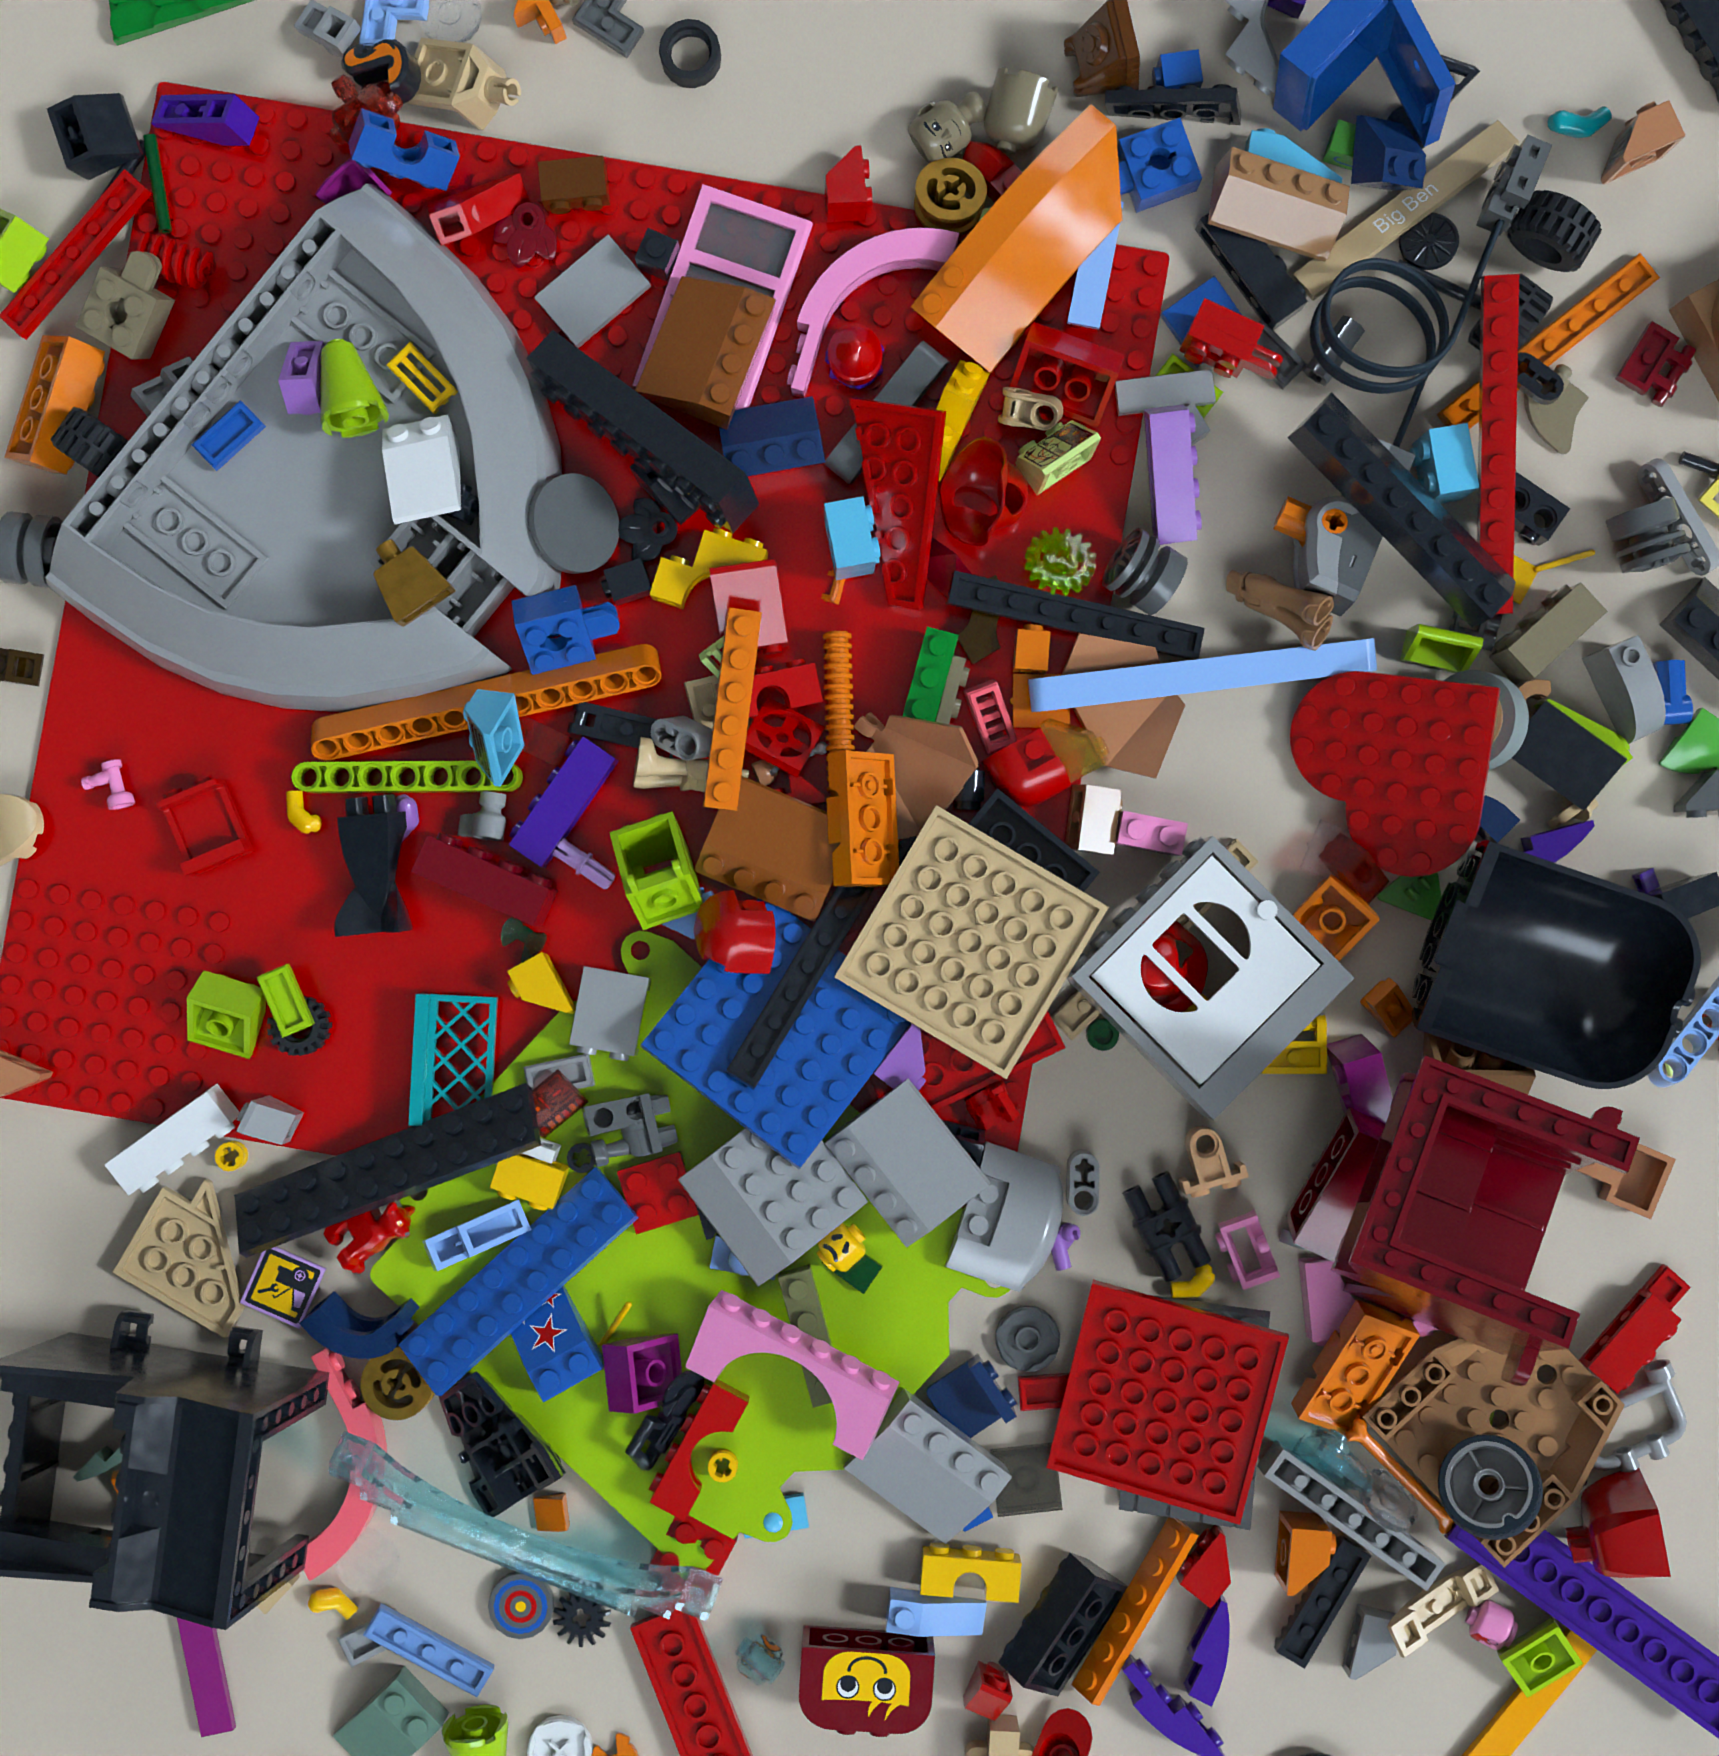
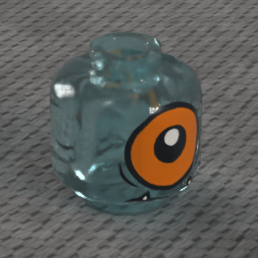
(759, 1659)

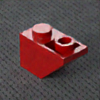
(846, 188)
(1207, 1569)
(988, 1690)

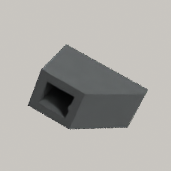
(1701, 796)

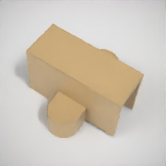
(1001, 1740)

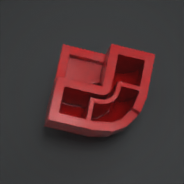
(1027, 770)
(736, 933)

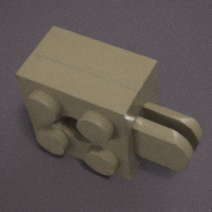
(140, 309)

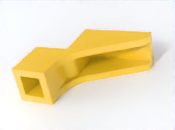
(959, 401)
(717, 549)

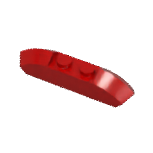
(994, 165)

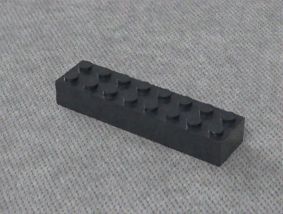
(643, 432)

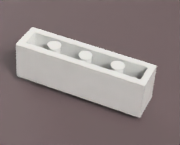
(173, 1139)

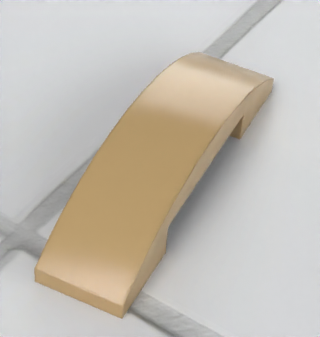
(1443, 1600)

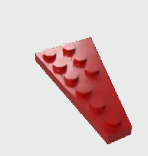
(901, 479)

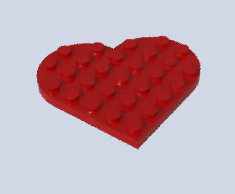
(1404, 761)

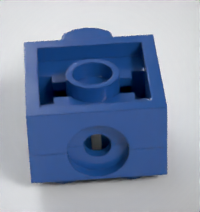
(1157, 165)
(561, 614)

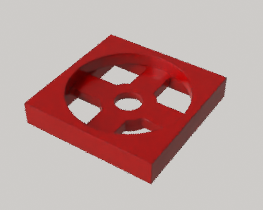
(791, 720)

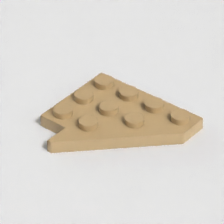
(186, 1259)

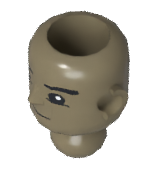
(945, 128)

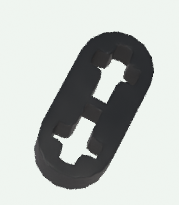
(1542, 374)

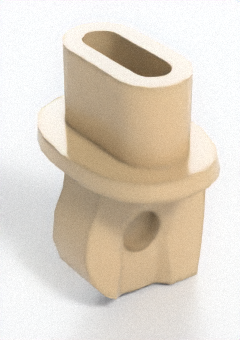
(1570, 811)

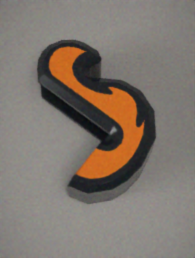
(384, 62)

